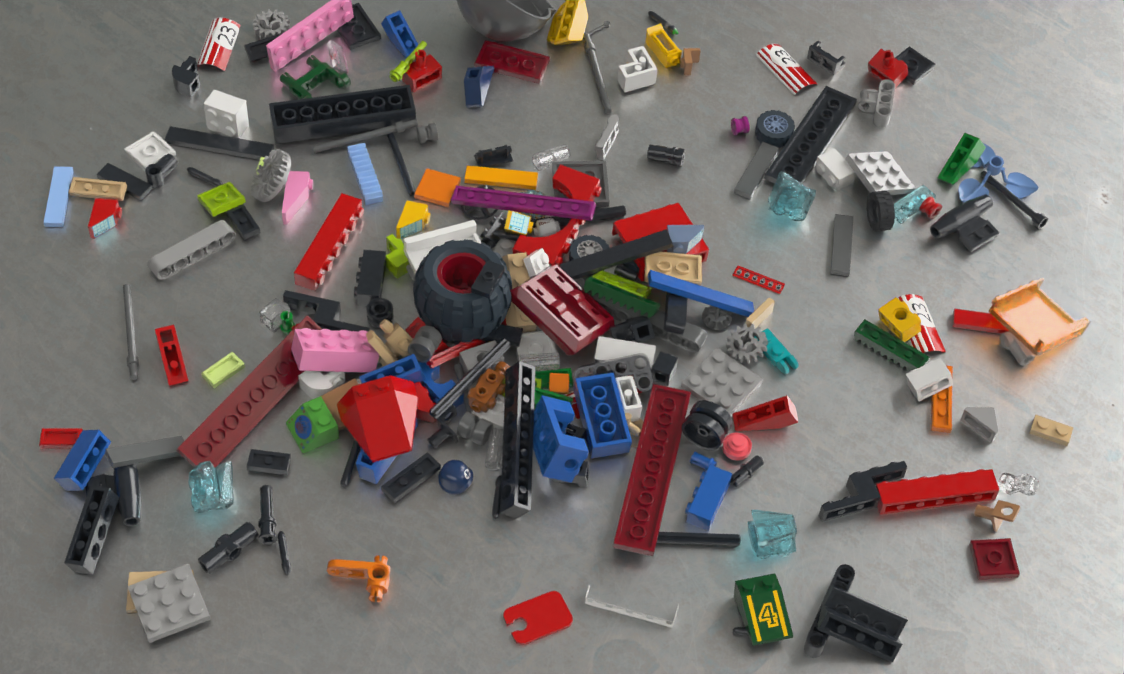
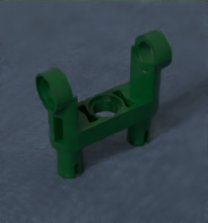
(320, 73)

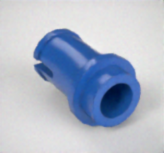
(702, 461)

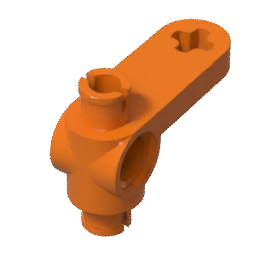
(364, 570)

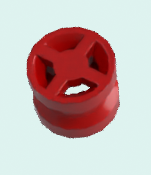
(930, 207)

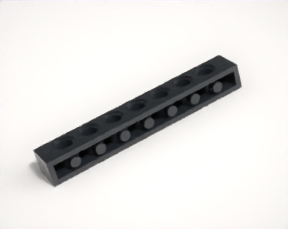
(518, 440)

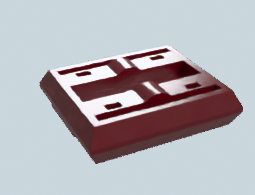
(561, 308)

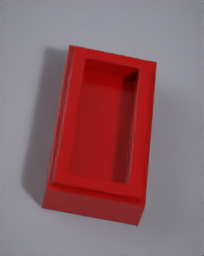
(59, 438)

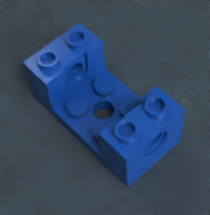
(557, 453)

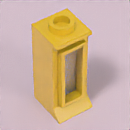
(662, 46)

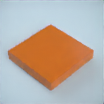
(437, 187)

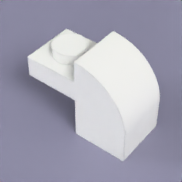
(317, 384)

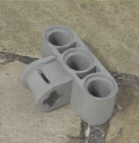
(879, 102)

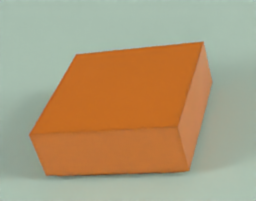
(559, 383)

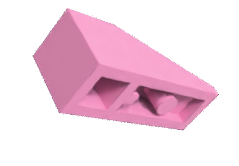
(295, 193)

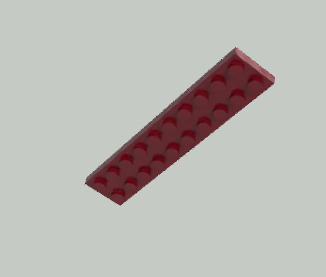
(246, 404)
(652, 470)

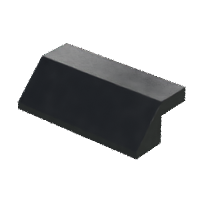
(861, 623)

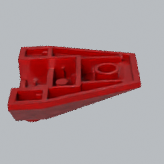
(381, 416)

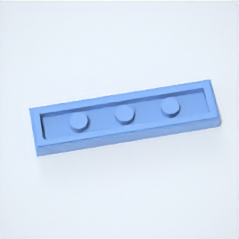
(58, 197)

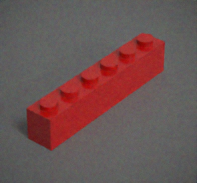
(328, 242)
(937, 491)

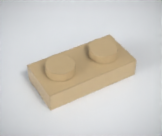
(1051, 430)

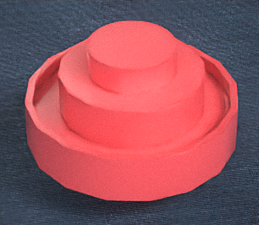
(737, 446)

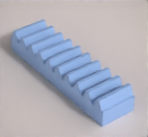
(365, 174)

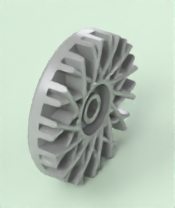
(272, 175)

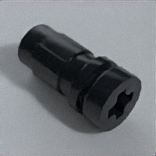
(666, 154)

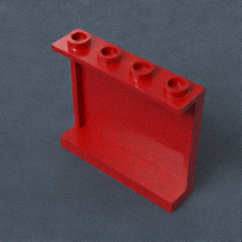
(653, 222)

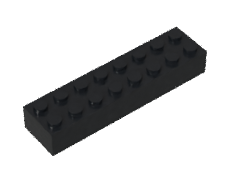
(341, 113)

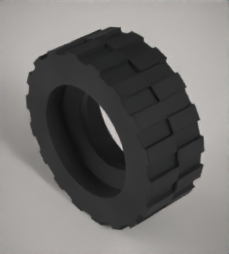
(880, 211)

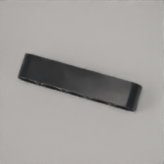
(675, 314)
(814, 634)

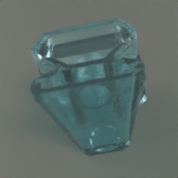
(790, 197)
(211, 486)
(772, 533)

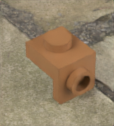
(690, 56)

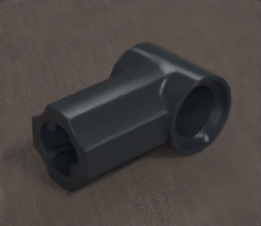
(157, 172)

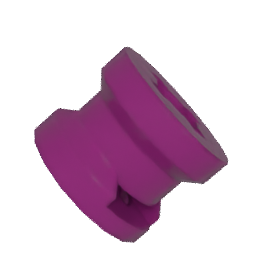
(740, 125)

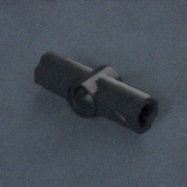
(228, 547)

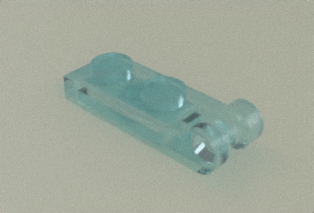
(911, 203)

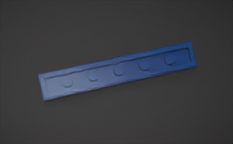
(700, 293)

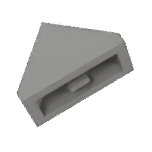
(981, 421)

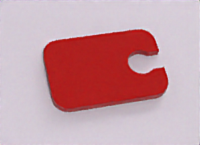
(543, 616)

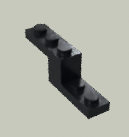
(326, 311)
(862, 491)

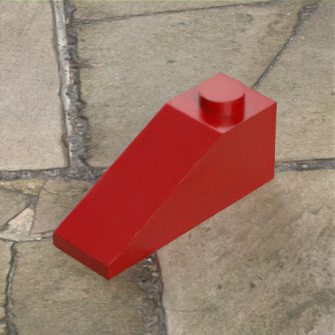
(171, 355)
(765, 416)

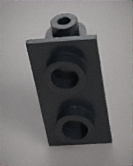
(490, 158)
(487, 235)

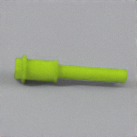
(397, 73)

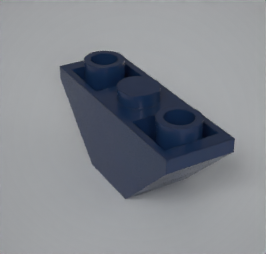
(476, 85)

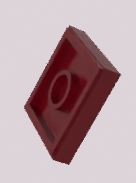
(994, 558)

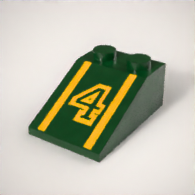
(763, 609)

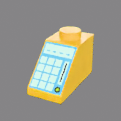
(412, 219)
(518, 223)

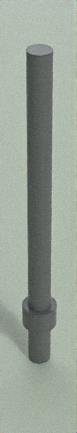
(590, 50)
(398, 127)
(132, 359)

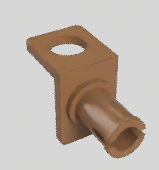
(997, 515)

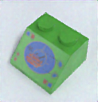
(313, 425)

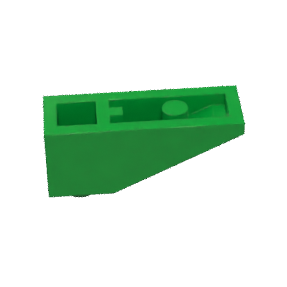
(962, 158)

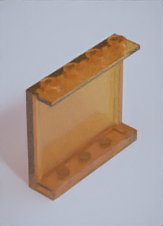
(1036, 318)

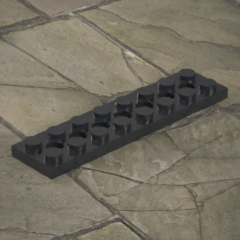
(807, 129)

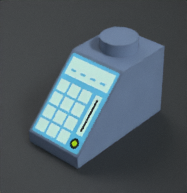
(684, 237)

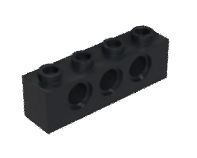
(91, 530)

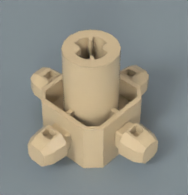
(397, 339)

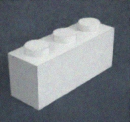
(614, 348)

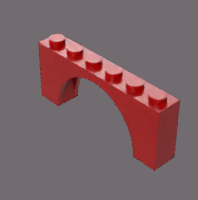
(574, 186)

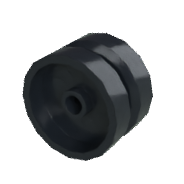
(707, 425)

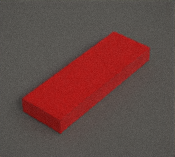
(977, 321)

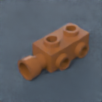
(491, 384)

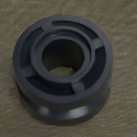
(378, 310)

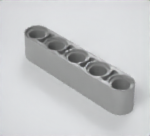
(191, 249)

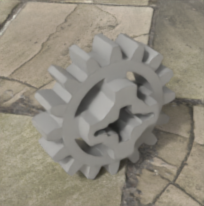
(270, 23)
(748, 345)

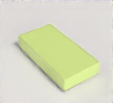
(223, 370)

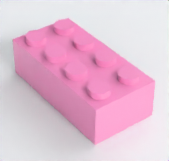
(333, 351)

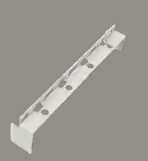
(623, 611)

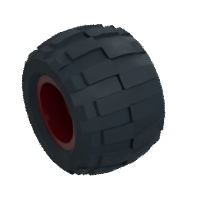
(445, 294)

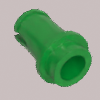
(287, 322)

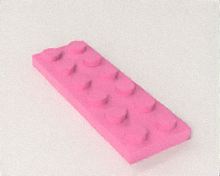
(308, 32)

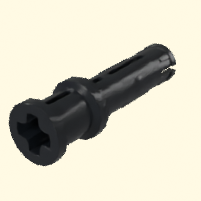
(267, 521)

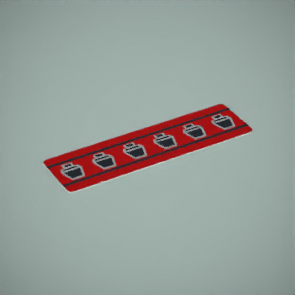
(758, 279)

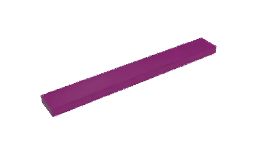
(523, 202)

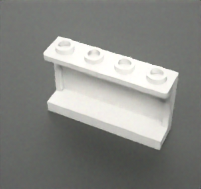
(419, 246)

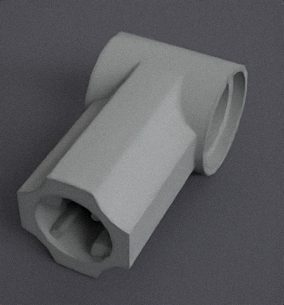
(1018, 349)

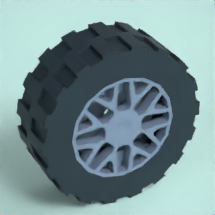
(774, 128)

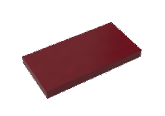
(513, 61)

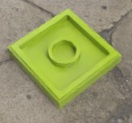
(221, 199)

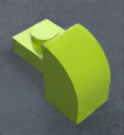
(396, 260)

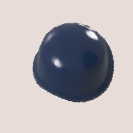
(455, 477)

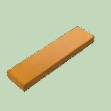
(501, 177)

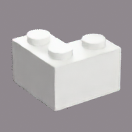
(637, 71)

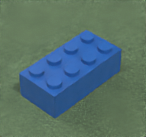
(602, 415)

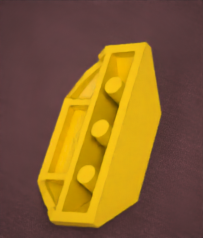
(568, 23)

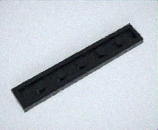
(218, 143)
(618, 255)

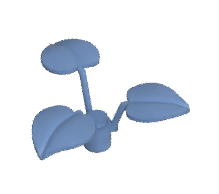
(1016, 182)

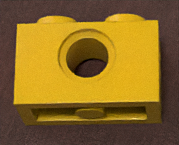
(902, 329)

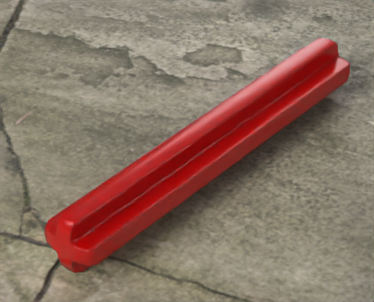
(452, 352)

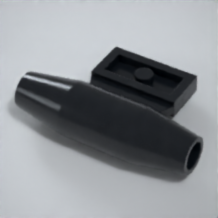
(967, 220)
(126, 486)

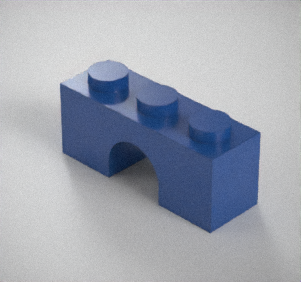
(435, 390)

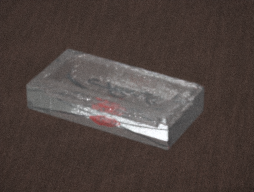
(337, 57)

